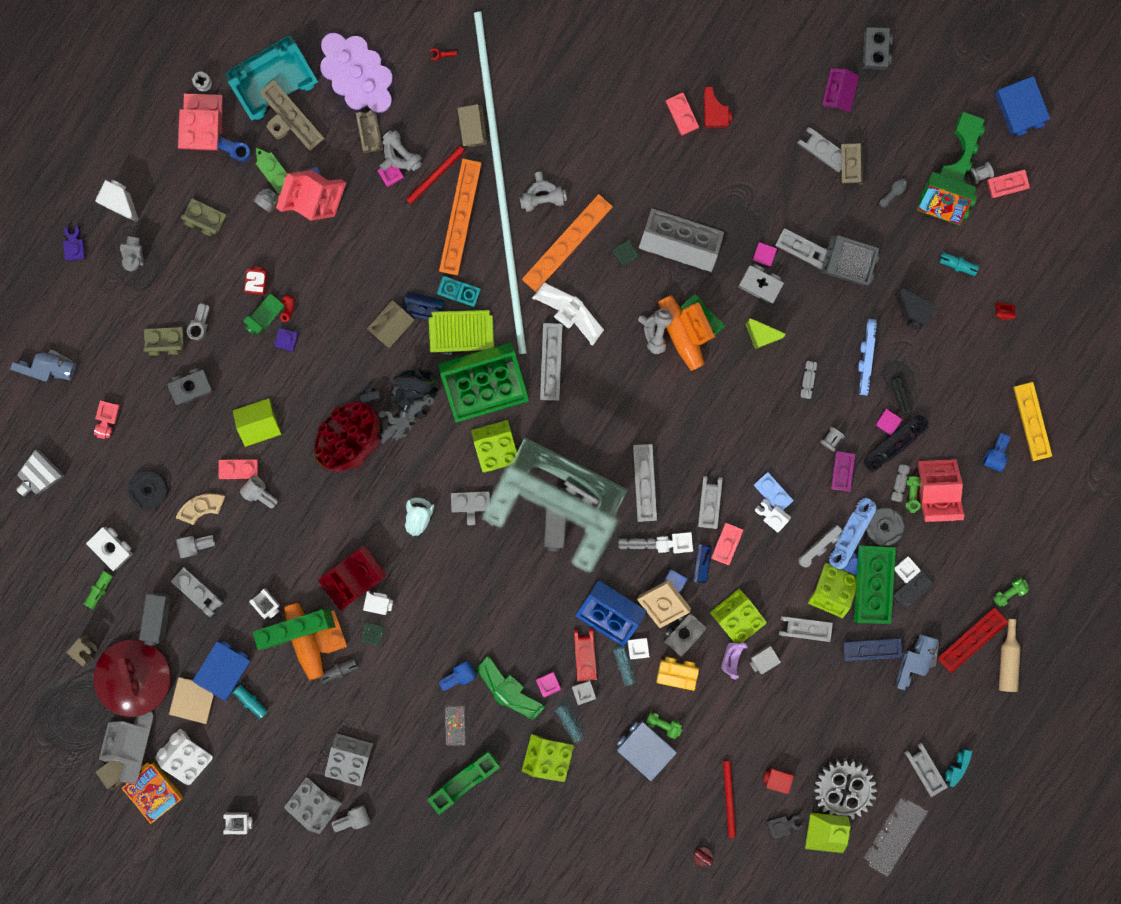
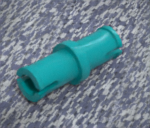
(958, 264)
(250, 701)

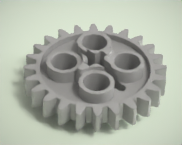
(828, 785)

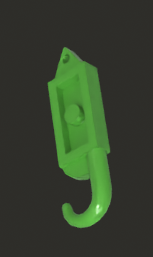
(271, 169)

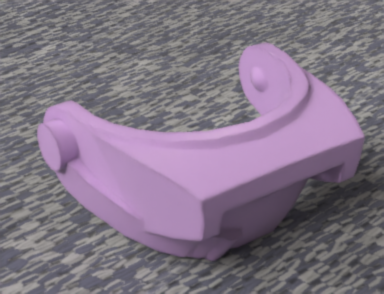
(730, 666)

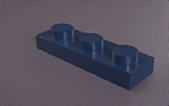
(872, 649)

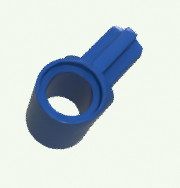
(233, 148)
(995, 457)
(462, 674)

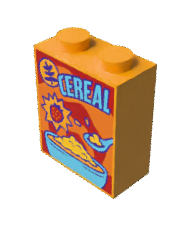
(152, 792)

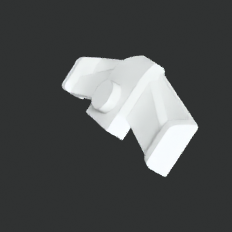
(570, 311)

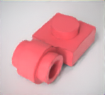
(107, 414)

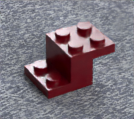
(352, 578)

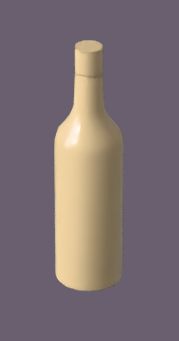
(1010, 660)

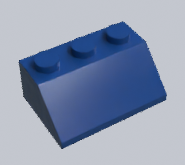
(611, 613)

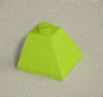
(827, 832)

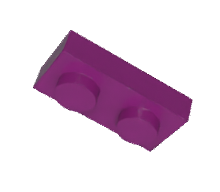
(842, 471)

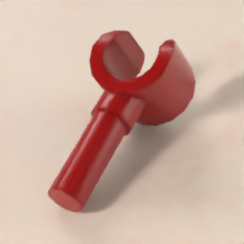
(442, 54)

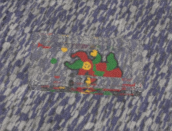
(455, 725)

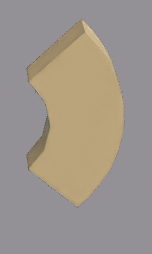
(199, 506)

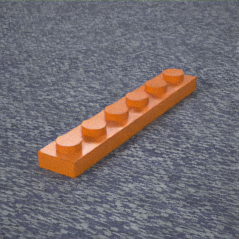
(460, 217)
(567, 243)

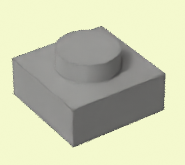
(583, 692)

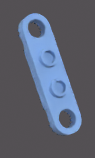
(867, 349)
(852, 533)

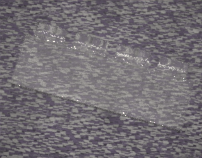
(897, 838)

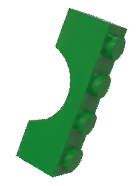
(967, 130)
(293, 629)
(463, 781)

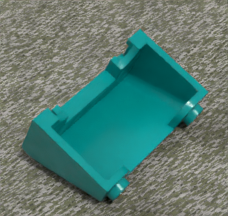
(278, 63)

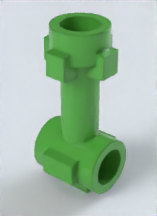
(913, 505)
(1019, 586)
(673, 729)

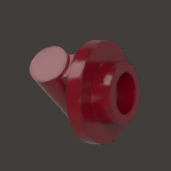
(703, 856)

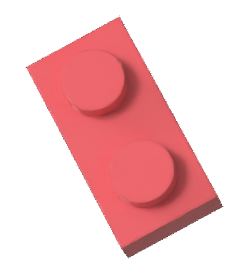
(682, 114)
(1008, 184)
(238, 469)
(727, 544)

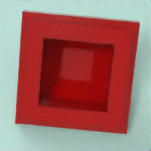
(1005, 311)

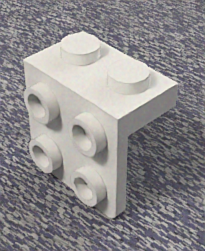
(183, 758)

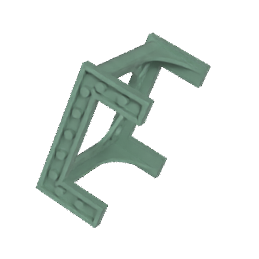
(597, 520)

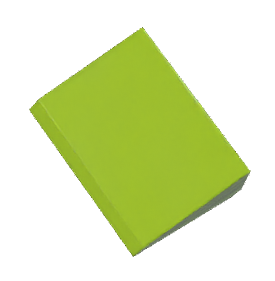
(762, 334)
(256, 422)

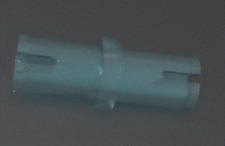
(624, 666)
(569, 723)

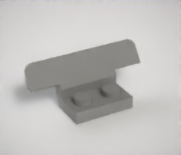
(127, 745)

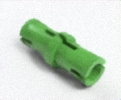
(98, 589)

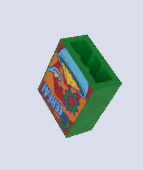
(947, 198)

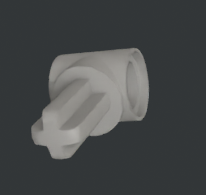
(200, 319)
(255, 489)
(189, 545)
(356, 818)

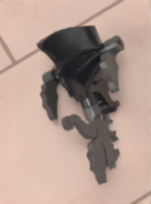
(413, 397)

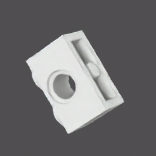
(99, 542)

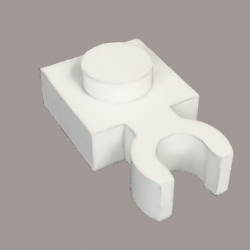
(774, 517)

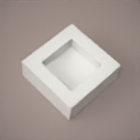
(906, 569)
(638, 648)

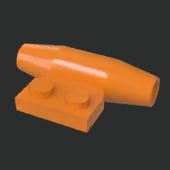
(688, 331)
(310, 646)

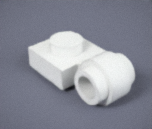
(680, 542)

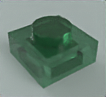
(625, 253)
(372, 633)

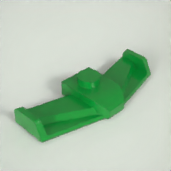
(508, 690)

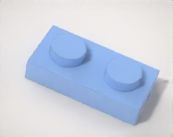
(773, 491)

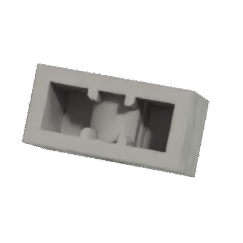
(766, 293)

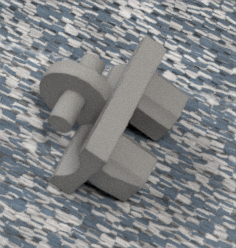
(132, 254)

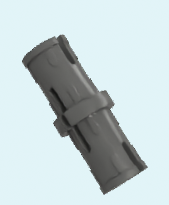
(339, 670)

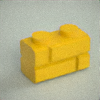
(677, 674)

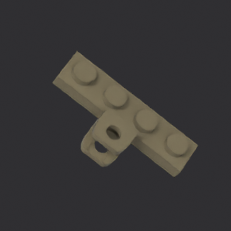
(289, 117)

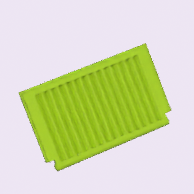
(461, 331)

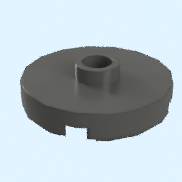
(893, 531)

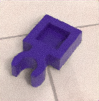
(73, 248)

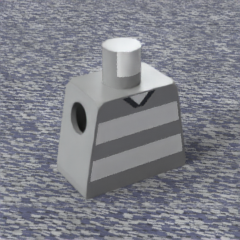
(38, 474)

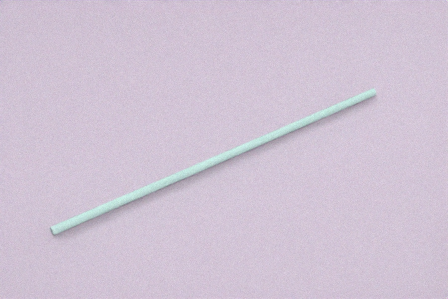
(500, 182)

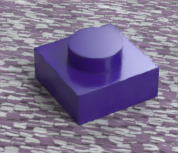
(286, 339)

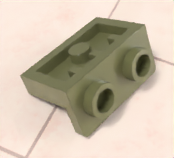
(204, 217)
(164, 340)

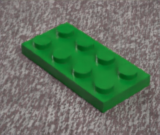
(874, 584)

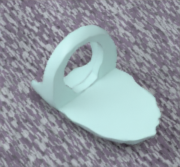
(418, 517)

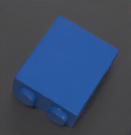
(1022, 106)
(222, 670)

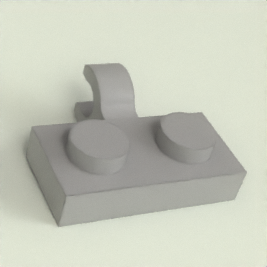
(470, 503)

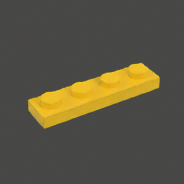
(1032, 421)

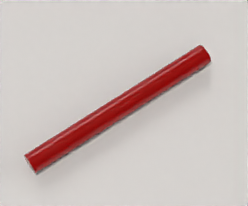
(435, 175)
(729, 799)

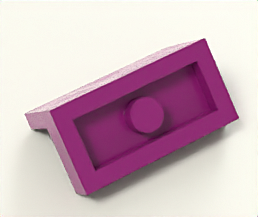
(840, 89)

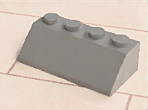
(681, 240)

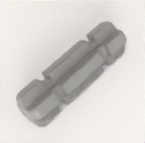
(808, 380)
(900, 483)
(637, 543)

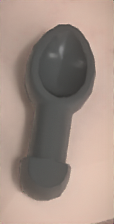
(897, 188)

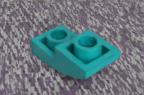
(458, 291)
(956, 772)

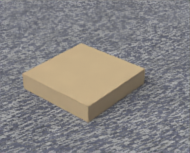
(664, 604)
(191, 701)

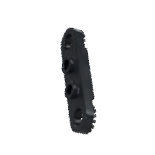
(896, 443)

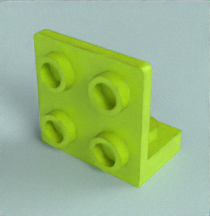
(494, 446)
(834, 591)
(738, 617)
(547, 758)

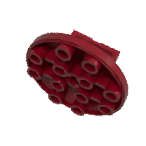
(347, 437)
(132, 678)

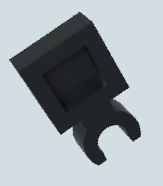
(781, 826)

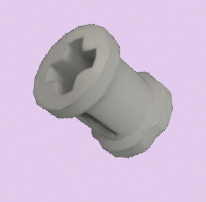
(207, 84)
(981, 172)
(832, 439)

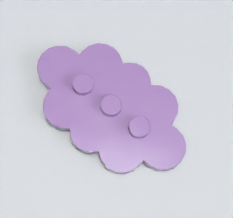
(356, 72)

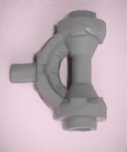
(392, 141)
(555, 194)
(662, 318)

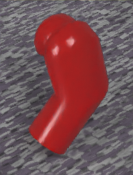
(289, 309)

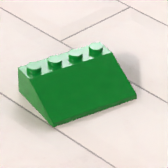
(483, 382)

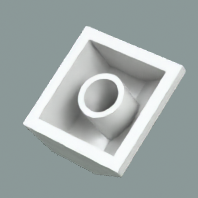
(117, 199)

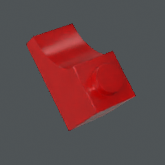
(715, 113)

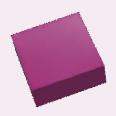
(391, 175)
(764, 254)
(888, 422)
(548, 684)

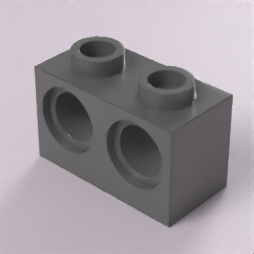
(870, 48)

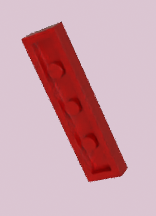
(972, 640)

